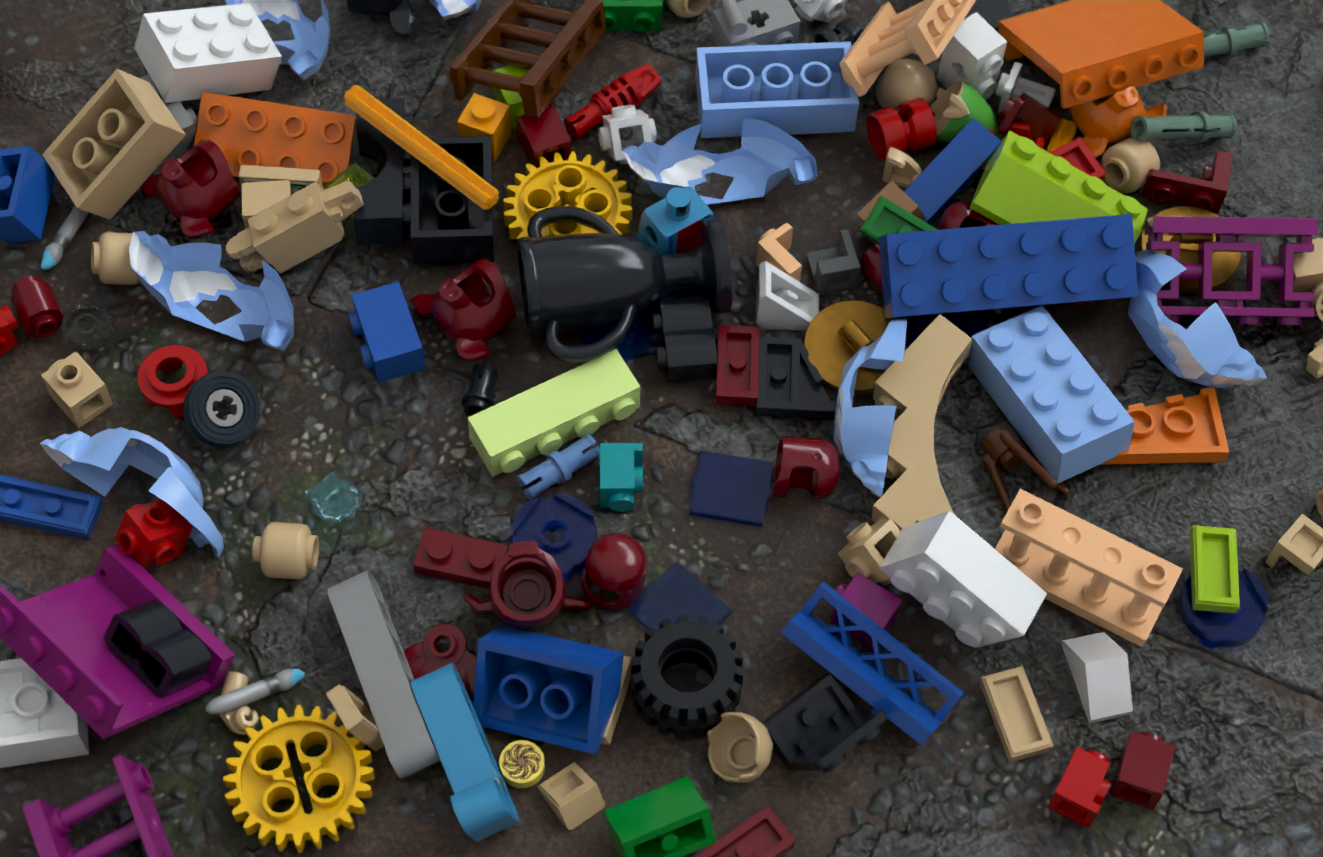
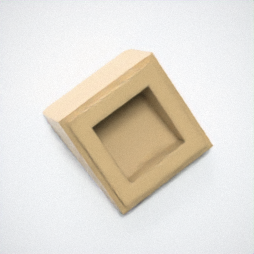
(572, 796)

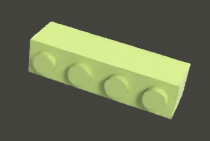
(554, 413)

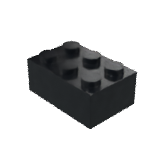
(445, 221)

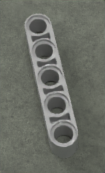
(383, 672)

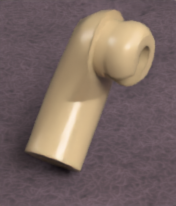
(241, 717)

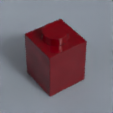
(543, 136)
(1142, 769)

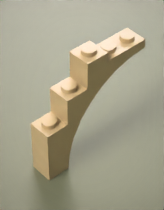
(916, 391)

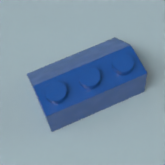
(546, 687)

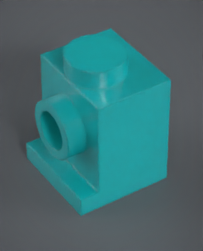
(620, 475)

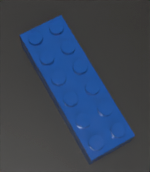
(1008, 266)

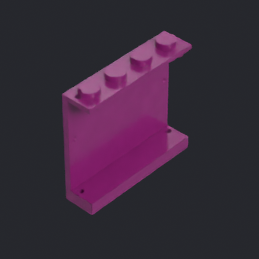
(65, 644)

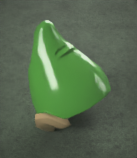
(957, 108)

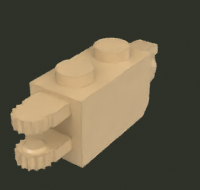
(295, 227)

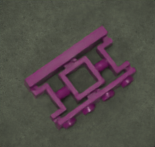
(1230, 238)

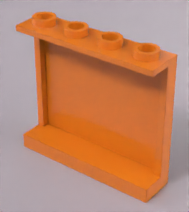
(1104, 45)

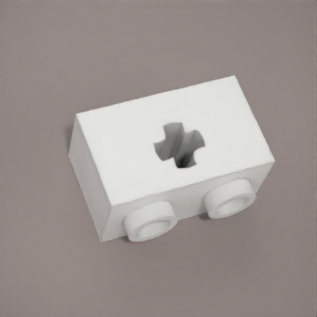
(973, 56)

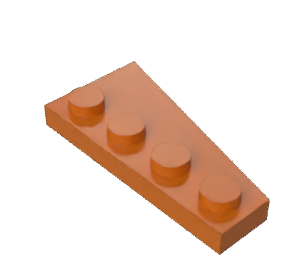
(1176, 431)

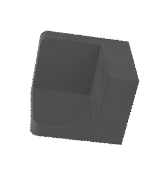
(835, 268)

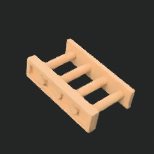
(892, 36)
(1087, 567)

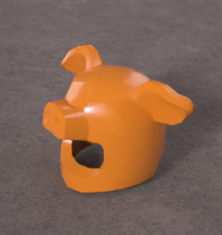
(1110, 118)

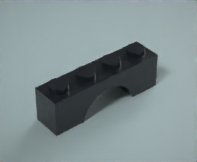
(385, 208)

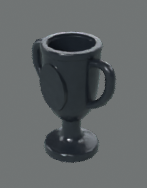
(608, 278)

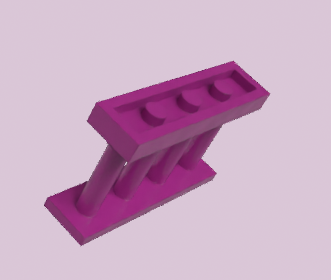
(52, 824)

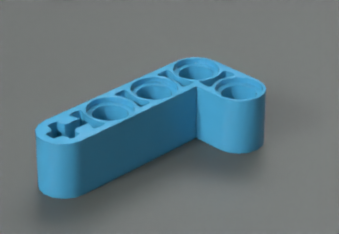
(478, 786)

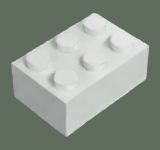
(207, 51)
(962, 580)

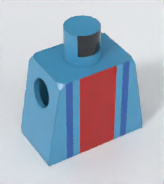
(674, 222)

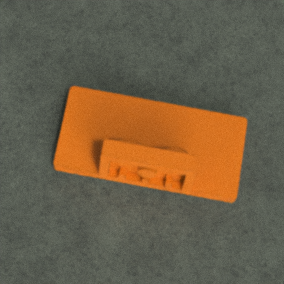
(276, 134)

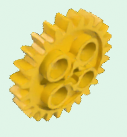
(547, 188)
(258, 790)

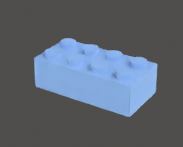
(779, 83)
(1050, 394)

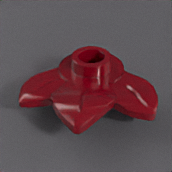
(425, 657)

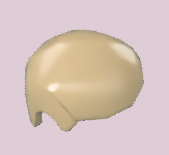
(905, 81)
(739, 748)

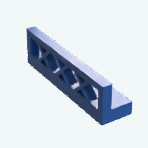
(862, 674)

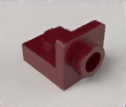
(1031, 112)

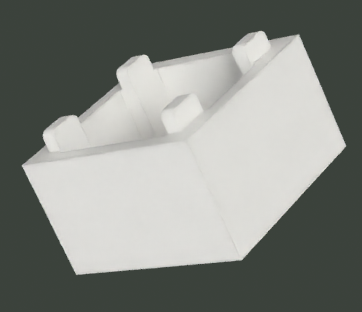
(35, 719)

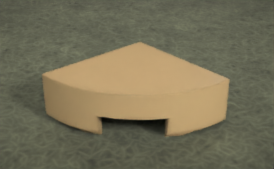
(900, 168)

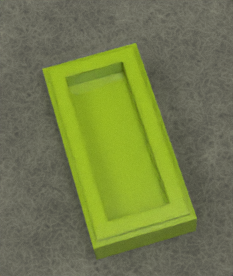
(1214, 569)

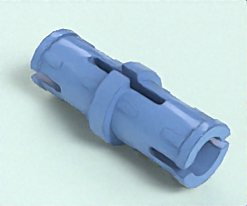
(558, 466)

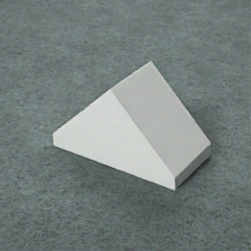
(783, 301)
(1100, 676)

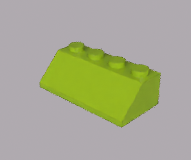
(1035, 186)

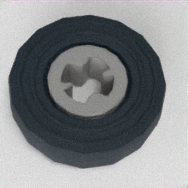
(211, 390)

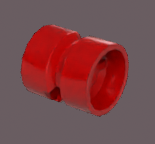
(906, 127)

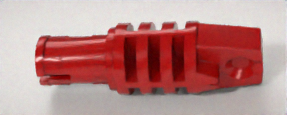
(628, 89)

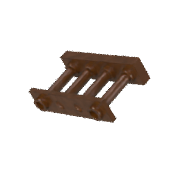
(548, 70)

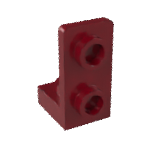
(1189, 191)

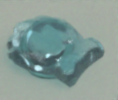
(335, 498)

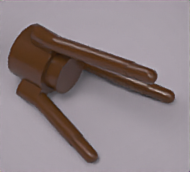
(1007, 450)

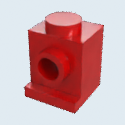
(1082, 787)

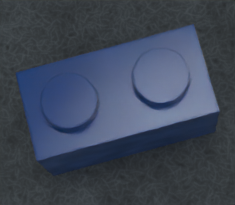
(24, 194)
(387, 332)

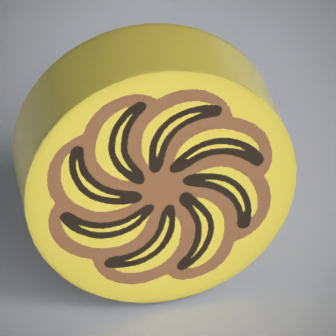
(522, 764)

